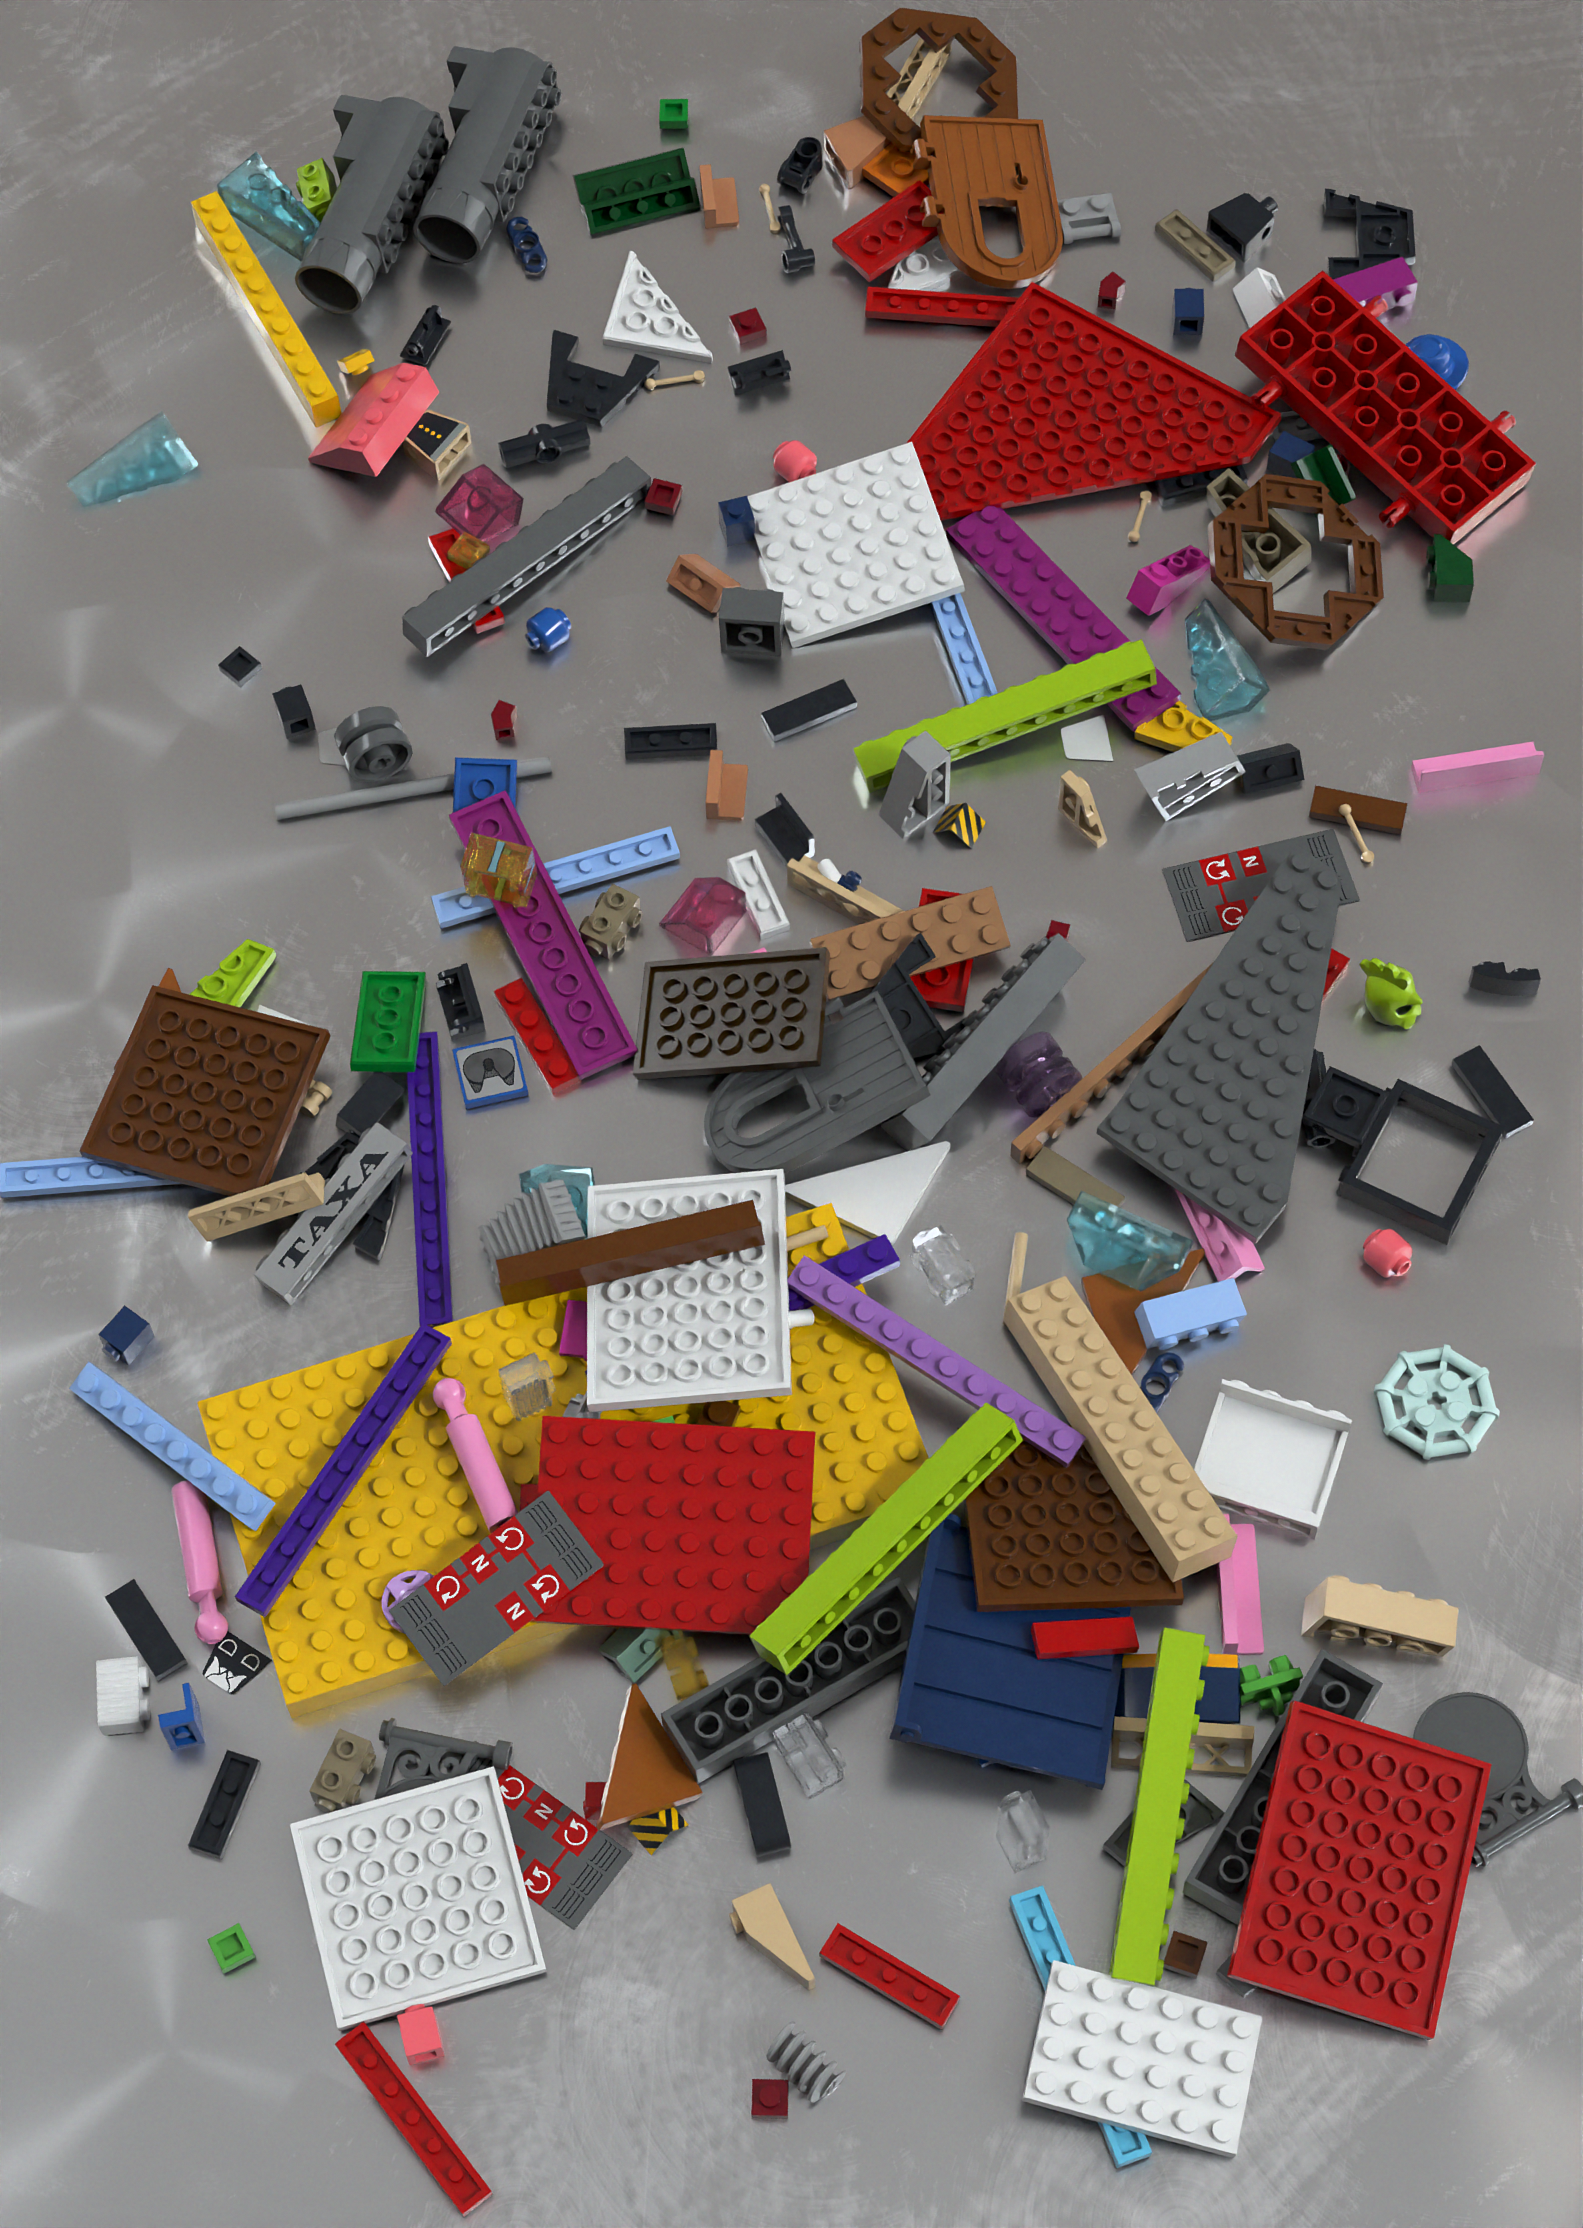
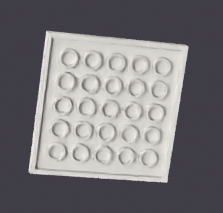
(854, 544)
(417, 1898)

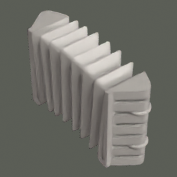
(532, 1224)

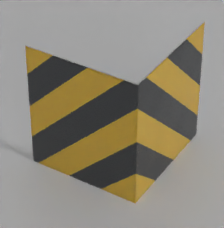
(962, 822)
(654, 1828)

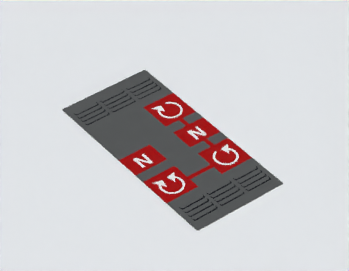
(1221, 889)
(496, 1588)
(558, 1851)

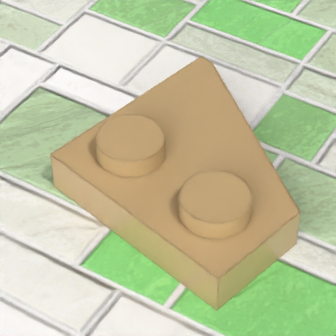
(1079, 808)

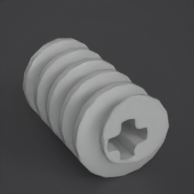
(803, 2064)

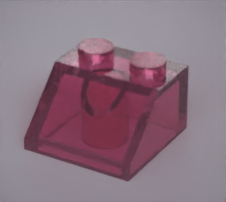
(481, 504)
(706, 913)

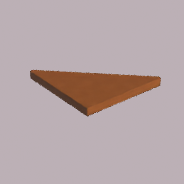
(1115, 1303)
(644, 1768)

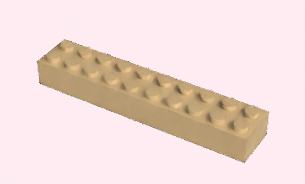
(1120, 1429)

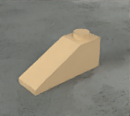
(768, 1930)

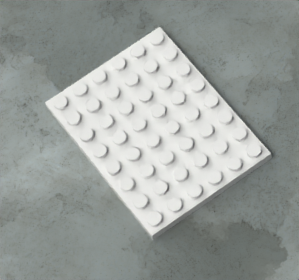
(693, 1327)

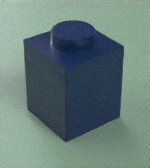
(1188, 311)
(1286, 451)
(736, 521)
(125, 1336)

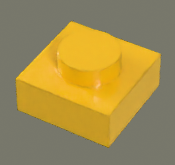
(356, 362)

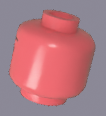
(794, 460)
(1387, 1253)

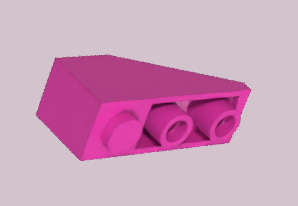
(1166, 579)

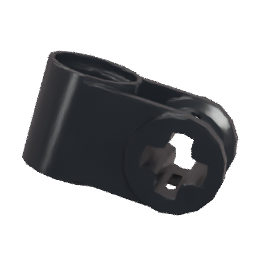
(802, 165)

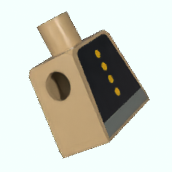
(436, 442)

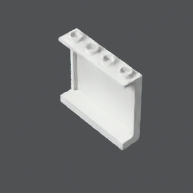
(1271, 1457)

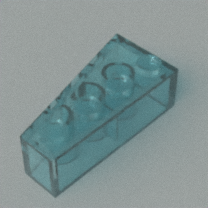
(268, 206)

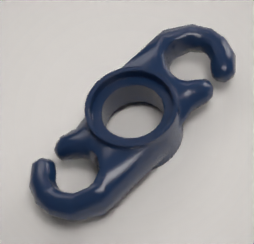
(519, 236)
(1157, 1373)

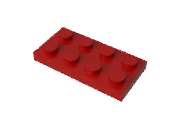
(887, 233)
(949, 985)

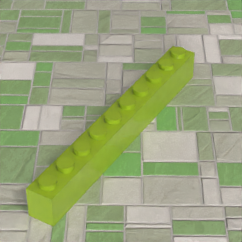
(1016, 710)
(886, 1538)
(1157, 1807)

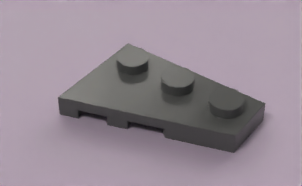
(1196, 1813)

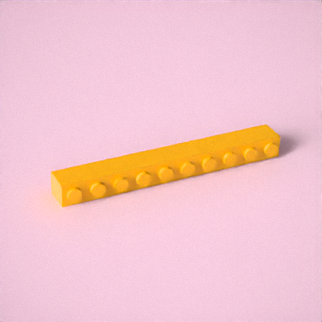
(266, 309)

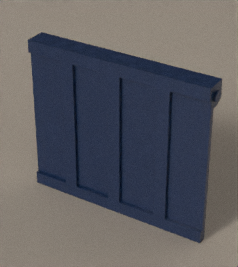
(981, 1690)

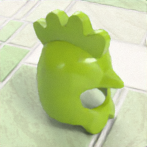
(1387, 990)

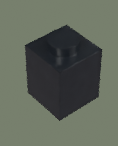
(293, 711)

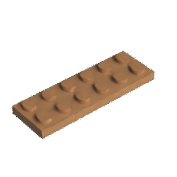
(953, 928)

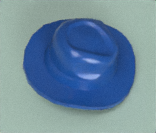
(1442, 356)

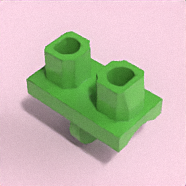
(1271, 1690)

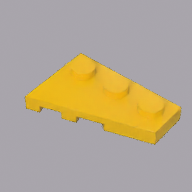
(1177, 729)

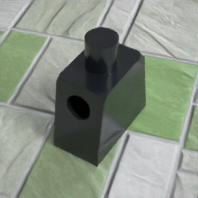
(1243, 224)

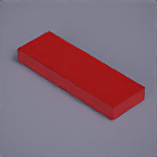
(1084, 1637)

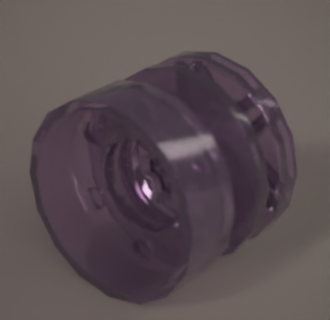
(1037, 1073)

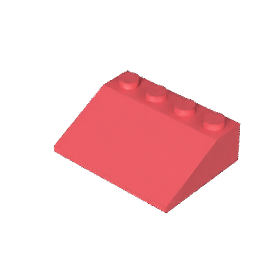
(377, 420)

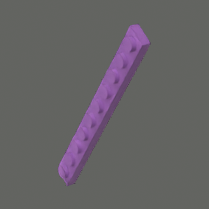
(933, 1359)

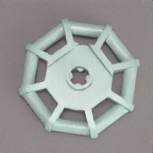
(1447, 1387)

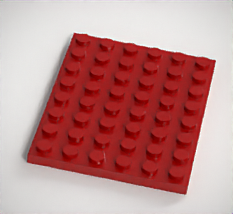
(686, 1517)
(1360, 1870)

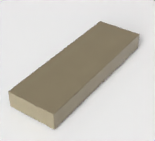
(1195, 245)
(1068, 1179)

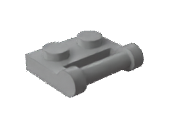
(1087, 212)

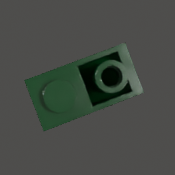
(1451, 572)

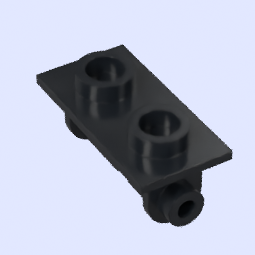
(426, 336)
(759, 372)

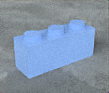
(1190, 1314)

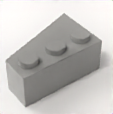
(1189, 774)
(917, 785)

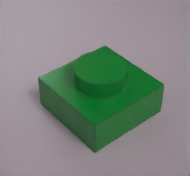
(673, 114)

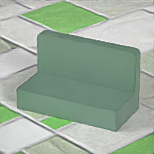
(635, 1649)

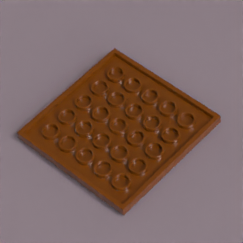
(205, 1093)
(1058, 1540)

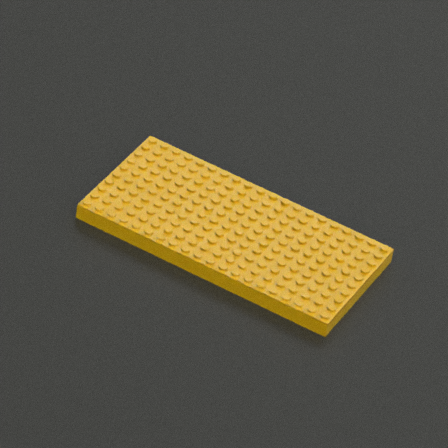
(416, 1500)

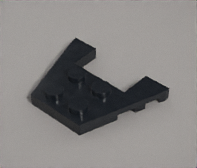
(1381, 233)
(590, 392)
(907, 1006)
(375, 1230)

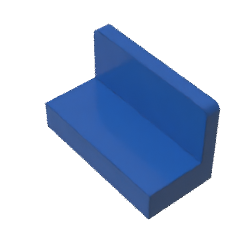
(184, 1726)

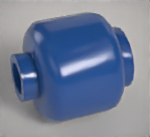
(548, 629)

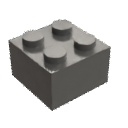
(751, 621)

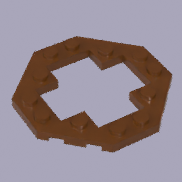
(937, 31)
(1256, 597)

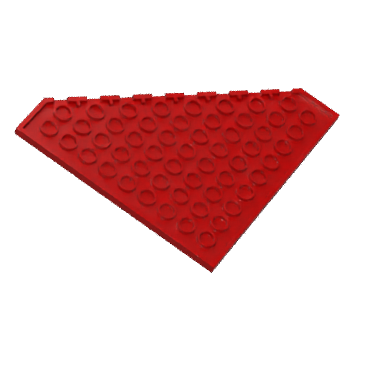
(1074, 410)

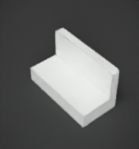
(1258, 295)

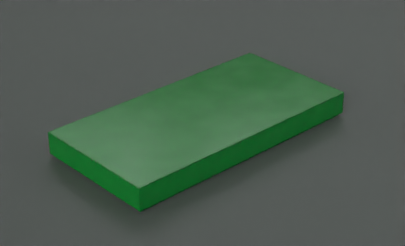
(388, 1021)

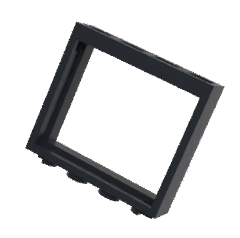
(1398, 1209)

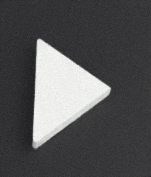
(925, 268)
(648, 319)
(876, 1194)

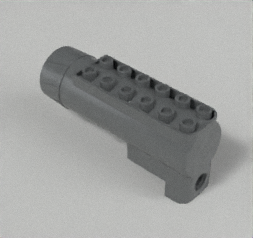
(498, 124)
(384, 173)

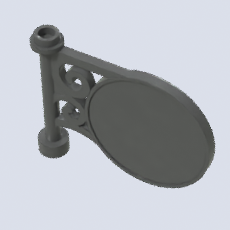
(1493, 1733)
(431, 1749)

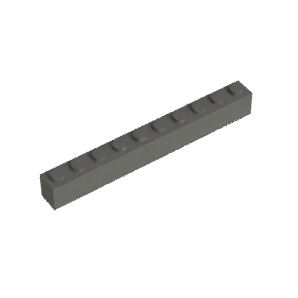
(525, 556)

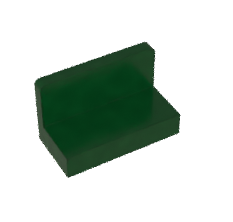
(1325, 467)

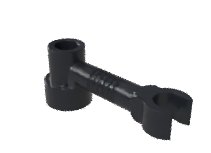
(797, 256)

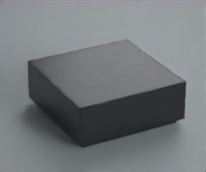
(240, 666)

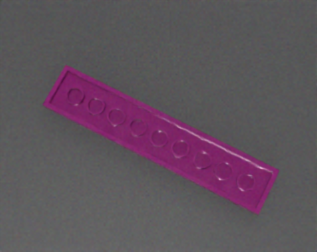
(1051, 603)
(552, 950)

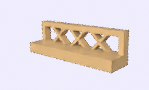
(923, 80)
(858, 906)
(246, 1211)
(1208, 1736)

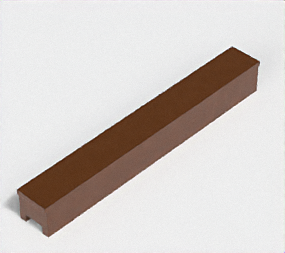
(629, 1252)

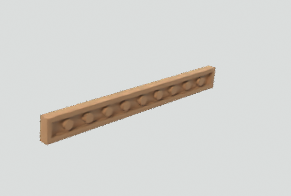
(1099, 1079)

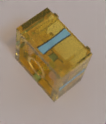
(498, 870)

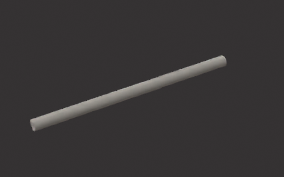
(391, 792)

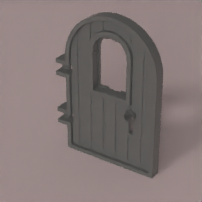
(860, 1083)

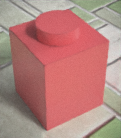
(420, 2034)

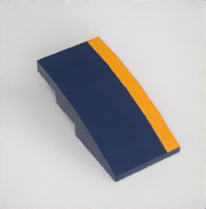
(1220, 1696)

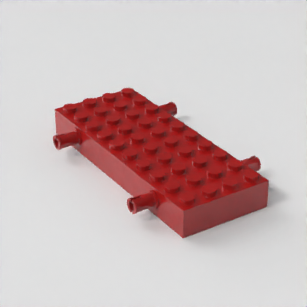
(1384, 409)

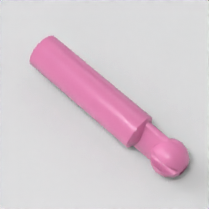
(475, 1455)
(199, 1559)

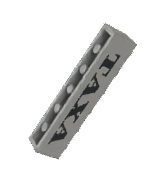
(323, 1228)

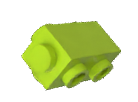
(316, 187)

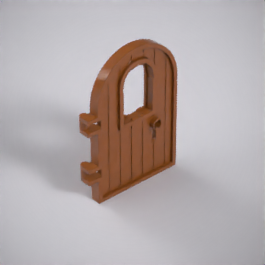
(976, 168)

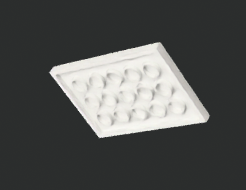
(1143, 2059)

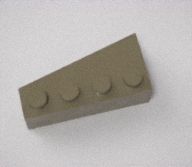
(1268, 555)

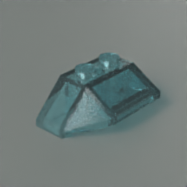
(1125, 1244)

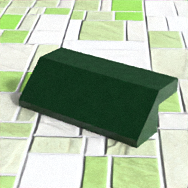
(636, 191)

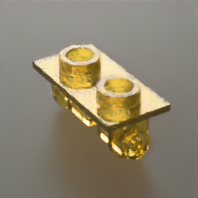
(682, 1654)

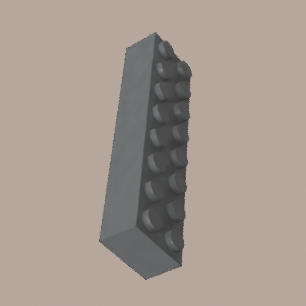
(985, 1038)
(757, 1699)
(1226, 1862)

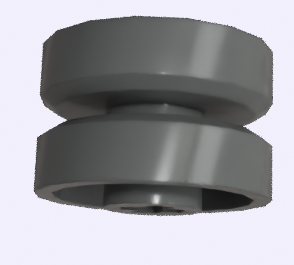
(373, 744)

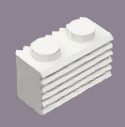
(121, 1695)

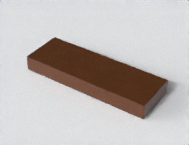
(1365, 810)

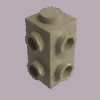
(610, 921)
(342, 1772)

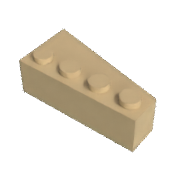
(1379, 1617)

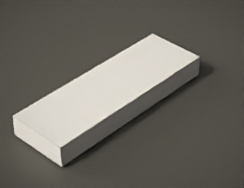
(760, 895)

